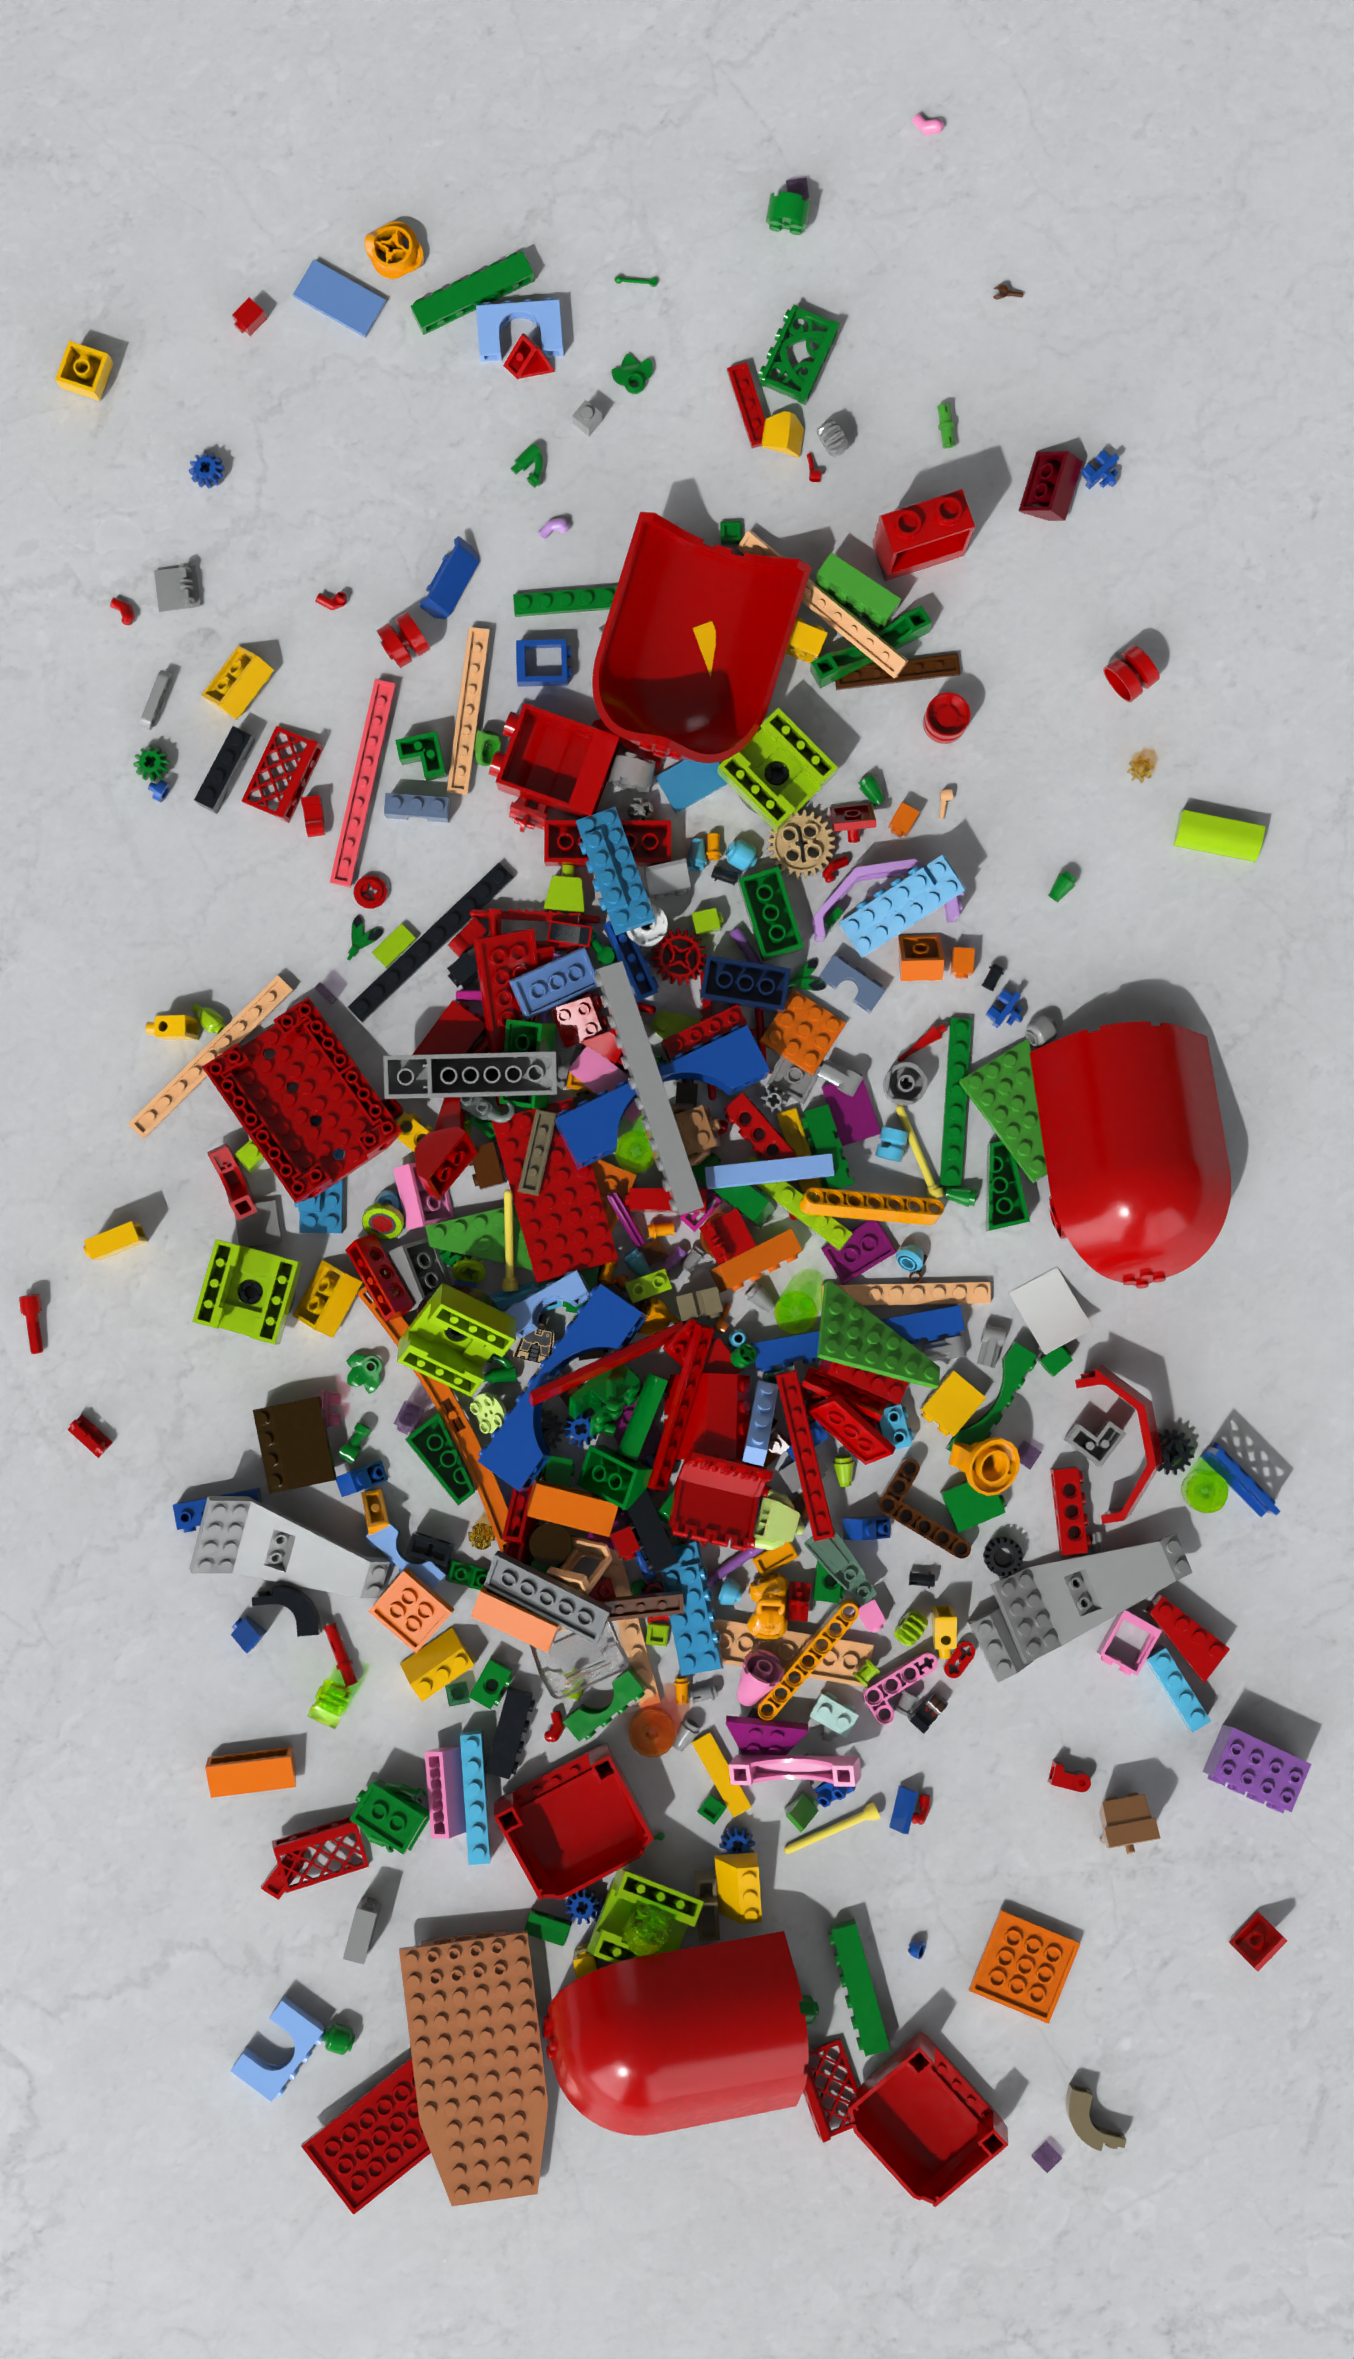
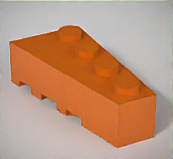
(756, 1260)

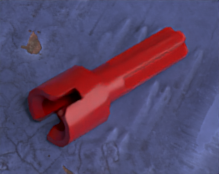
(30, 1307)

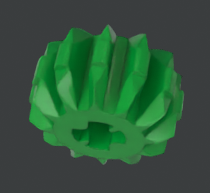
(159, 762)

